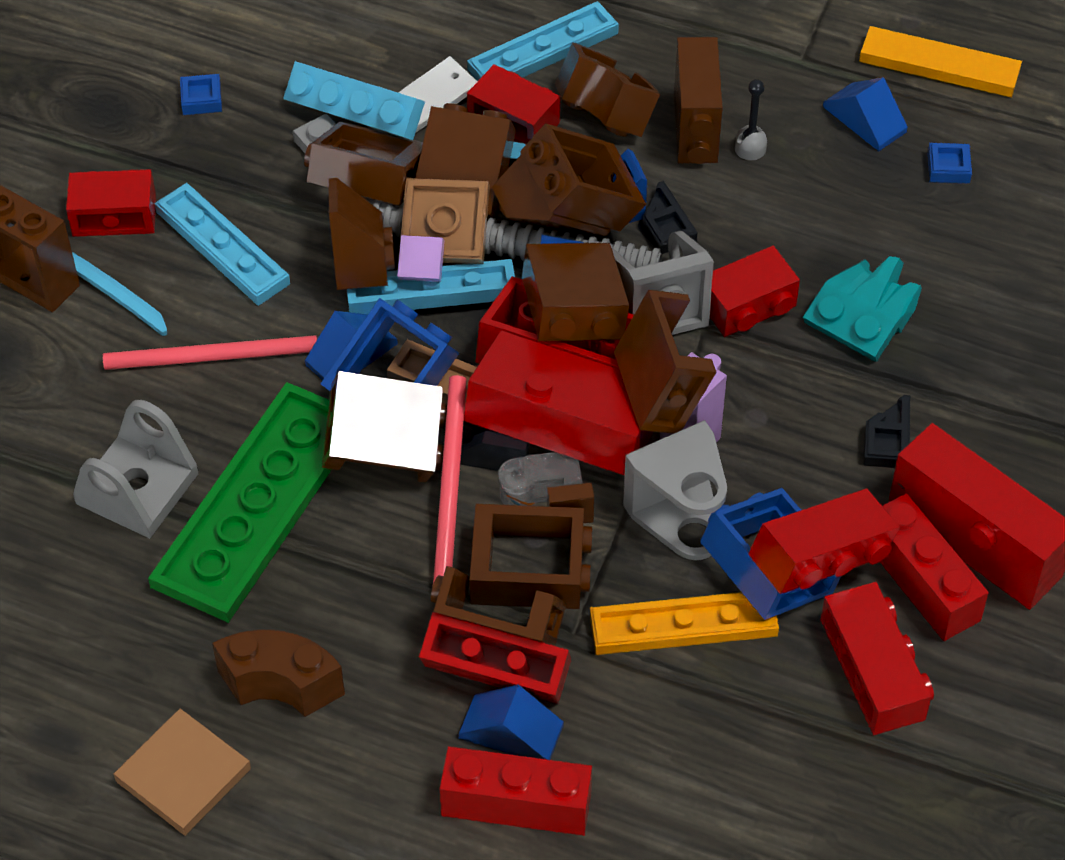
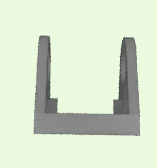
(681, 275)
(138, 453)
(671, 486)

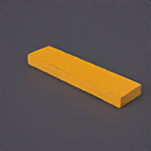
(940, 61)
(677, 623)

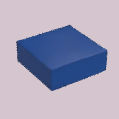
(201, 94)
(949, 163)

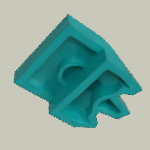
(864, 306)

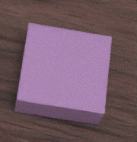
(421, 258)

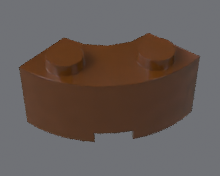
(593, 84)
(279, 668)

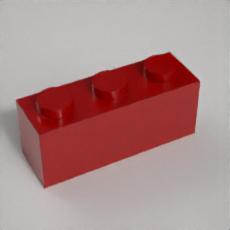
(823, 541)
(932, 572)
(495, 657)
(876, 658)
(516, 790)

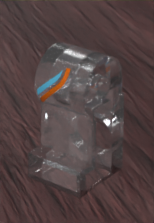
(526, 478)

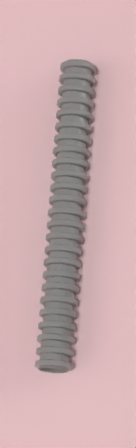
(513, 239)

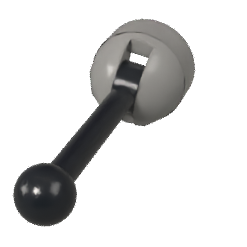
(751, 140)

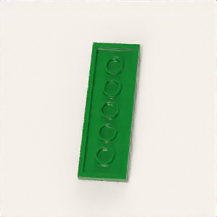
(249, 508)

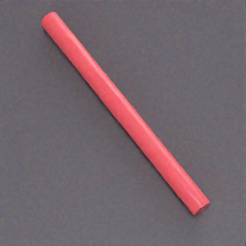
(208, 352)
(450, 475)

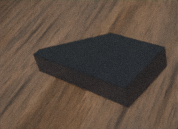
(665, 217)
(887, 434)
(491, 450)

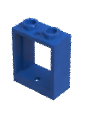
(374, 330)
(730, 551)

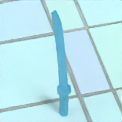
(120, 294)

